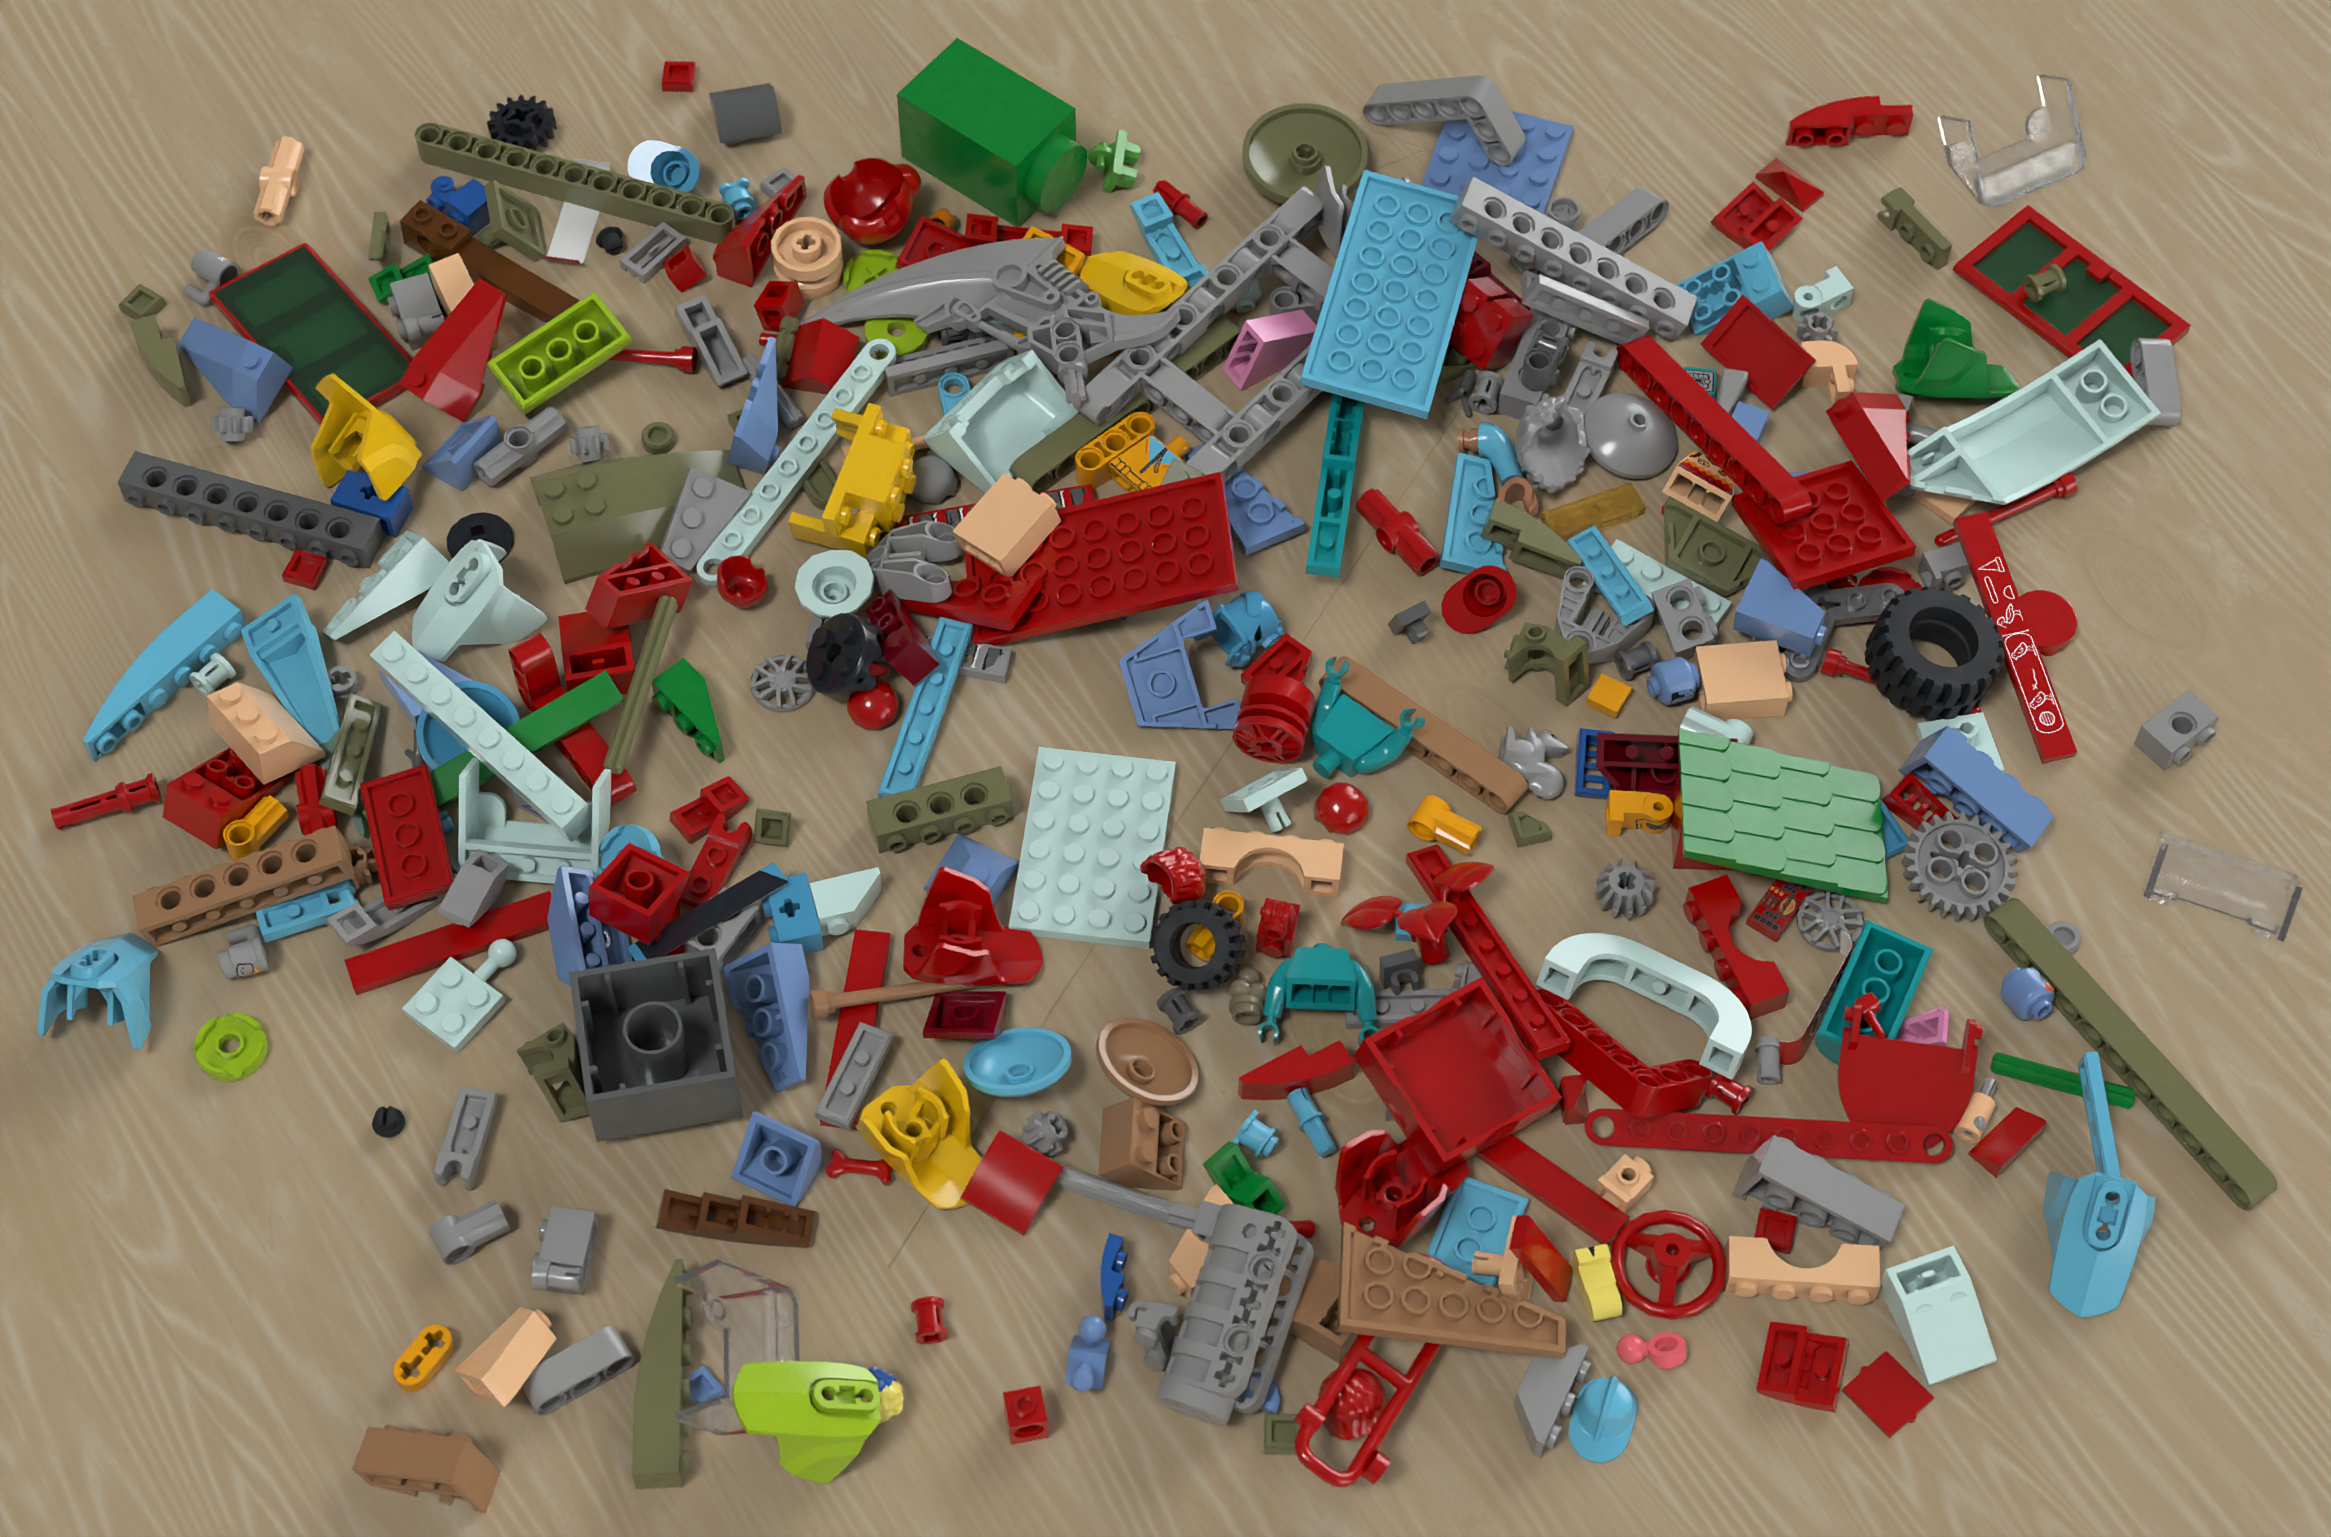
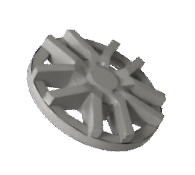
(781, 683)
(1828, 920)

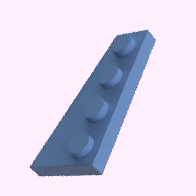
(1254, 514)

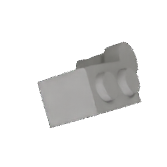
(417, 308)
(566, 1251)

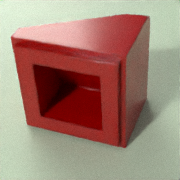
(684, 269)
(1574, 1101)

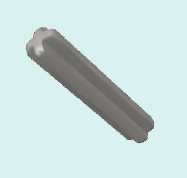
(785, 407)

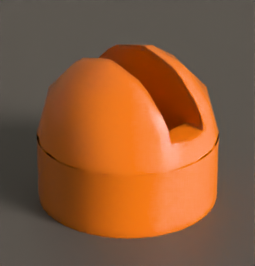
(944, 215)

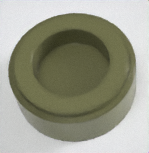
(658, 438)

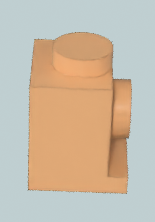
(1621, 1192)

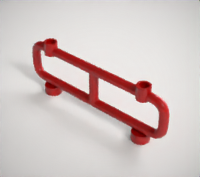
(1368, 1461)

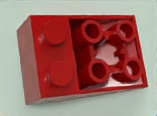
(593, 649)
(216, 795)

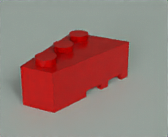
(632, 589)

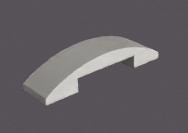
(367, 923)

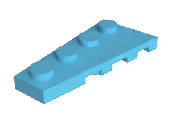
(1468, 507)

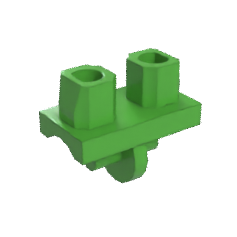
(1112, 160)

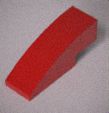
(1298, 1070)

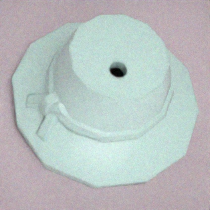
(835, 576)

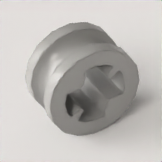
(347, 675)

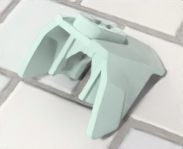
(472, 605)

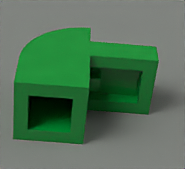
(1238, 1181)

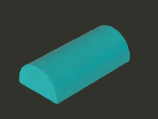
(1882, 965)

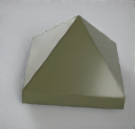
(772, 827)

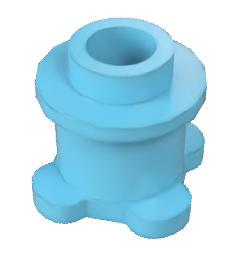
(739, 198)
(1256, 1136)

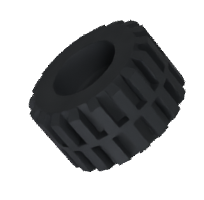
(1167, 945)

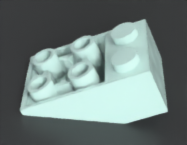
(1938, 1315)

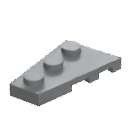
(699, 516)

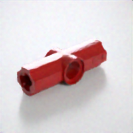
(1397, 531)
(310, 813)

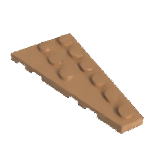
(1425, 1301)

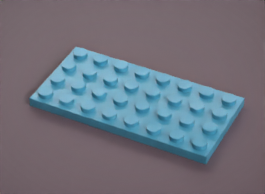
(1391, 297)

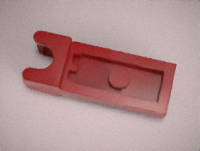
(715, 861)

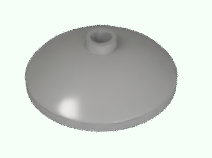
(1629, 447)

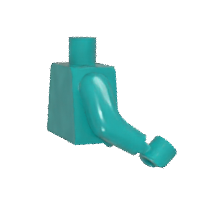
(1350, 735)
(1320, 980)

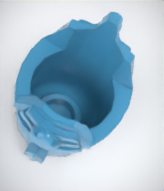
(1244, 626)

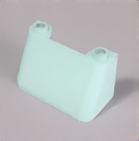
(1000, 420)

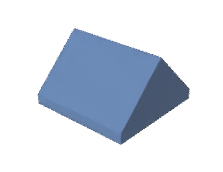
(466, 445)
(777, 1160)

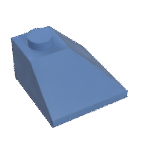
(981, 862)

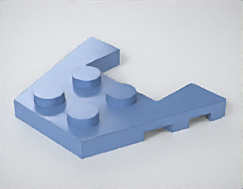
(1163, 682)

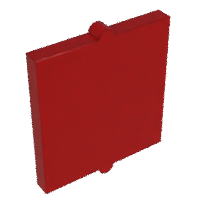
(1887, 1394)

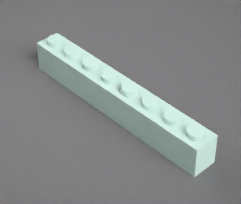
(482, 736)

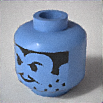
(1673, 681)

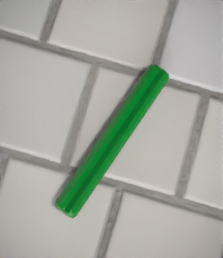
(2056, 1078)

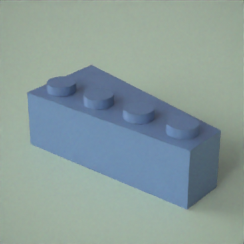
(1978, 787)

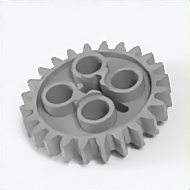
(1951, 892)

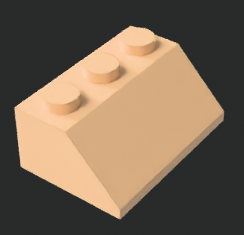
(261, 731)

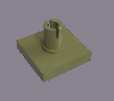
(512, 221)

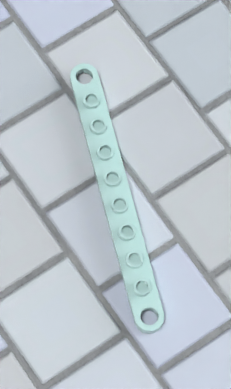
(797, 460)

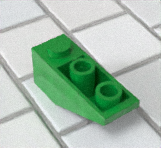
(686, 698)

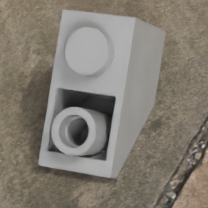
(474, 888)

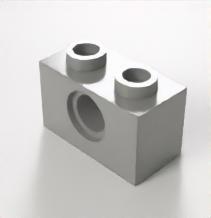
(2186, 715)

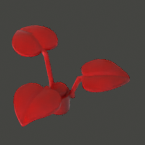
(1425, 924)

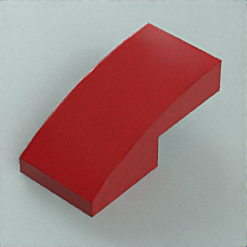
(697, 816)

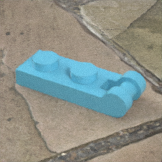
(304, 911)

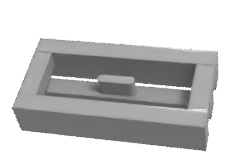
(656, 253)

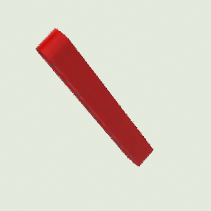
(1714, 430)

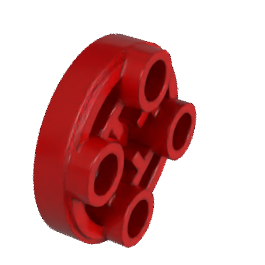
(2050, 619)

